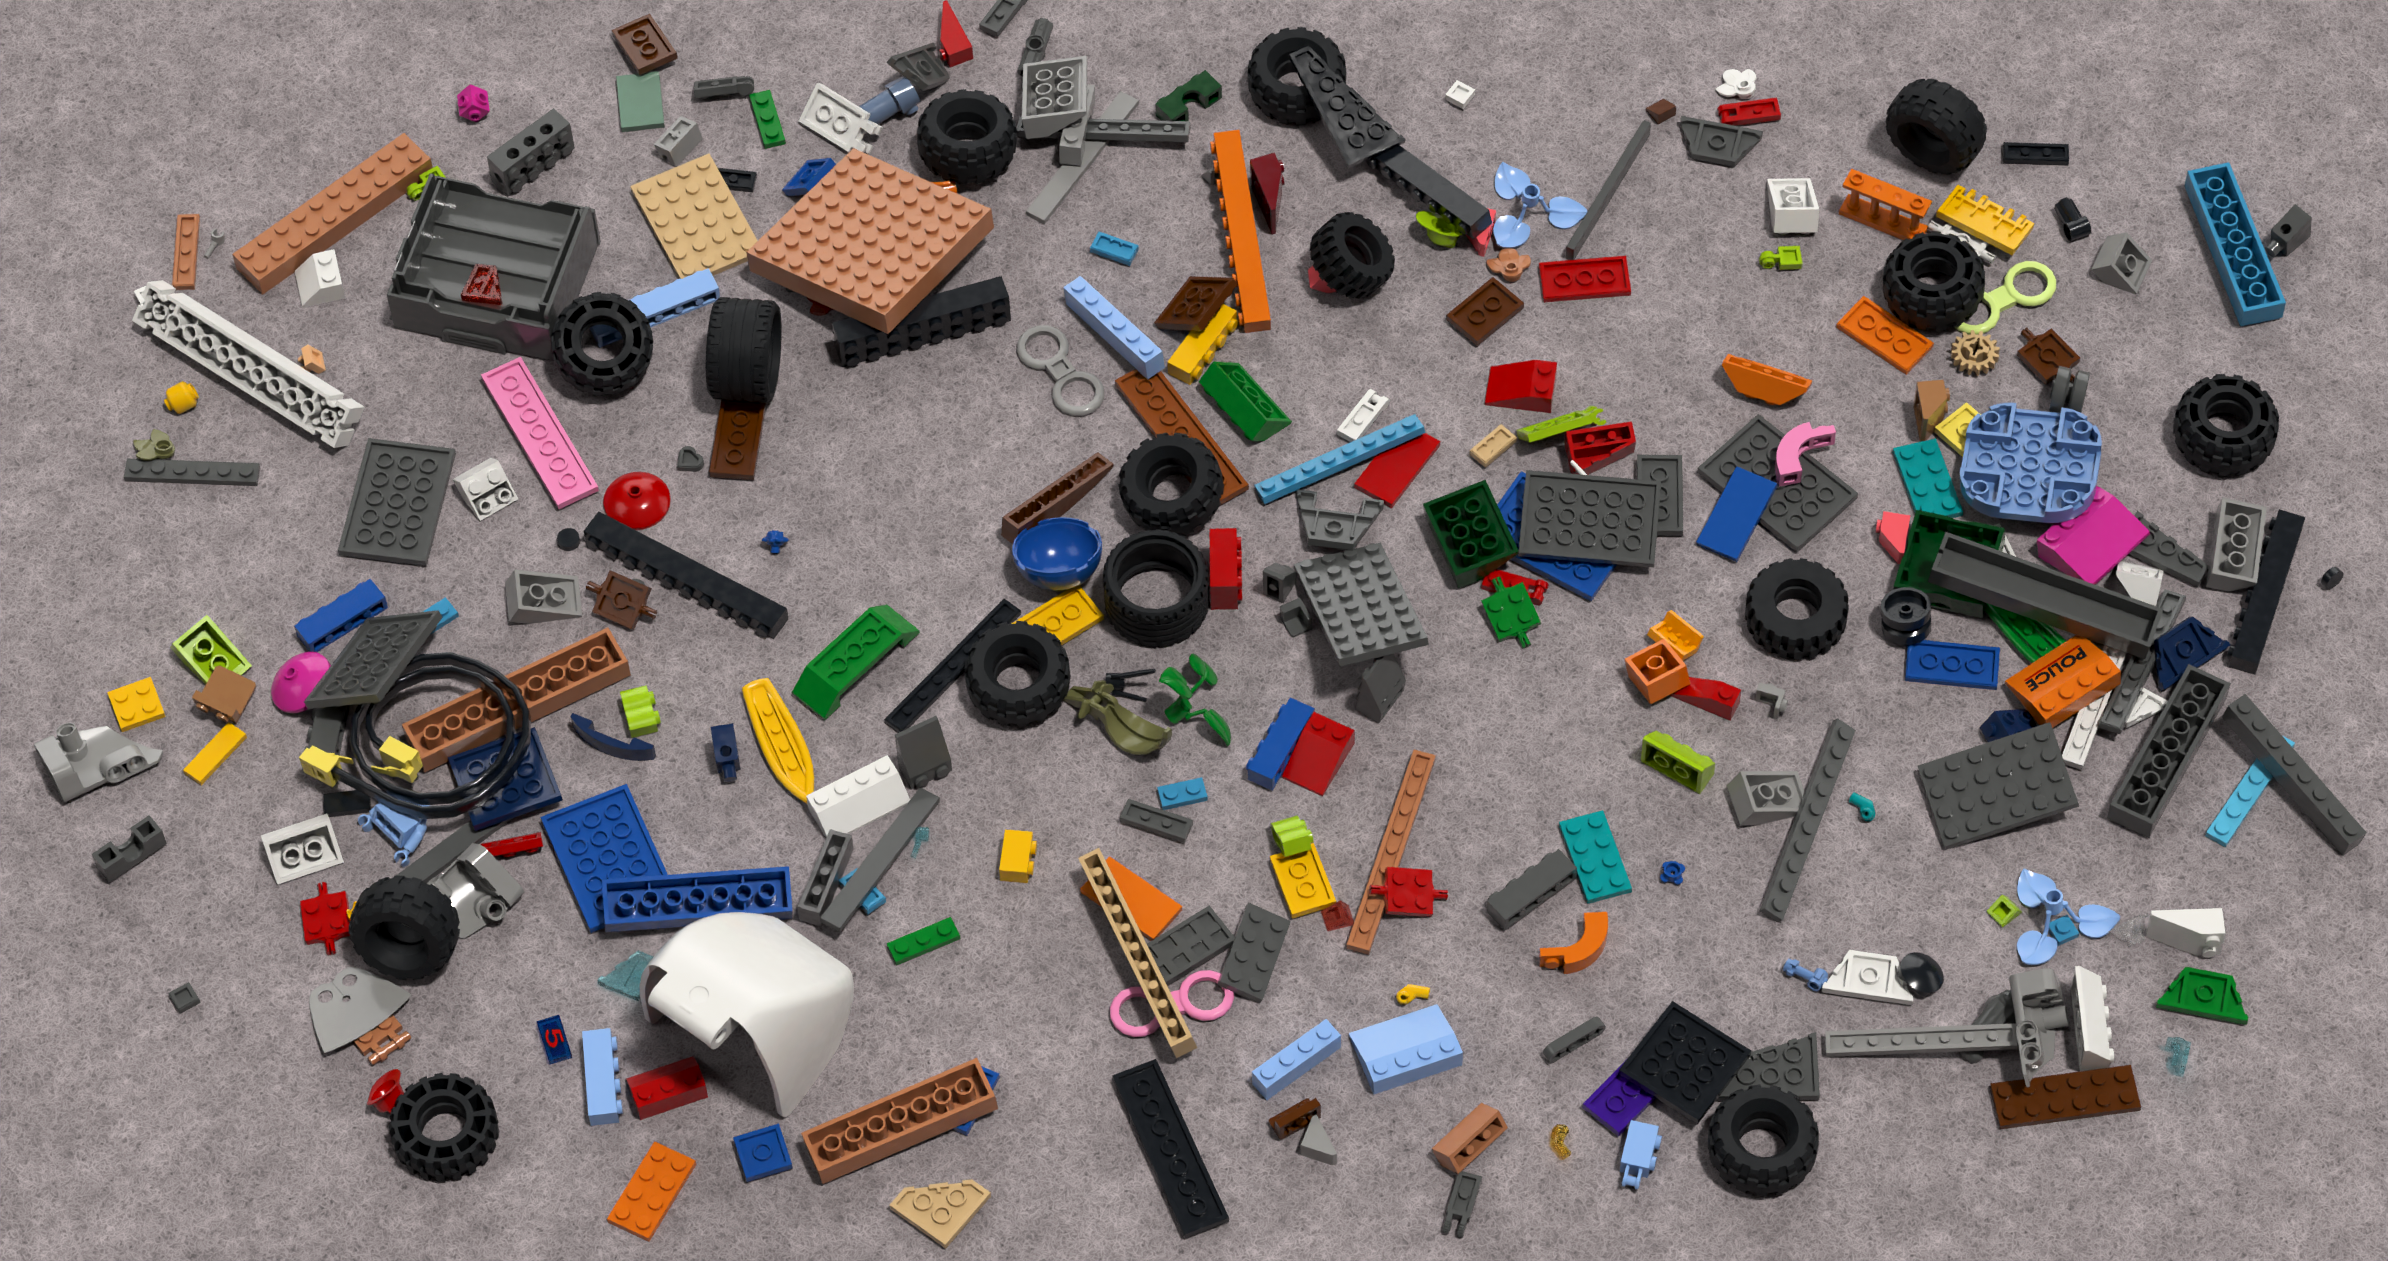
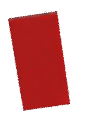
(1584, 279)
(1396, 469)

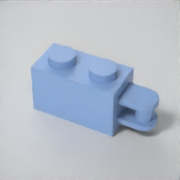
(1638, 1152)

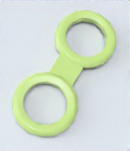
(2007, 296)

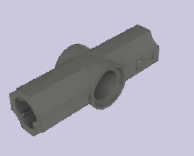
(1036, 43)

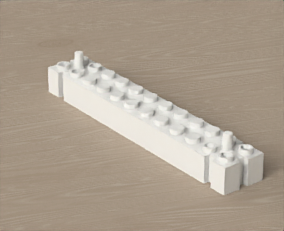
(248, 363)

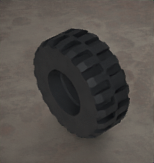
(1796, 636)
(447, 1157)

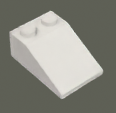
(1793, 206)
(2189, 930)

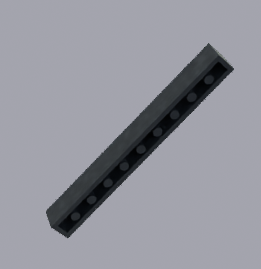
(685, 575)

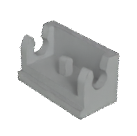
(678, 140)

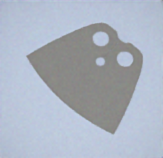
(369, 1005)

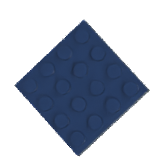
(526, 791)

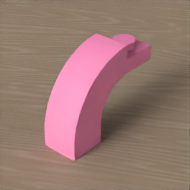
(1794, 444)

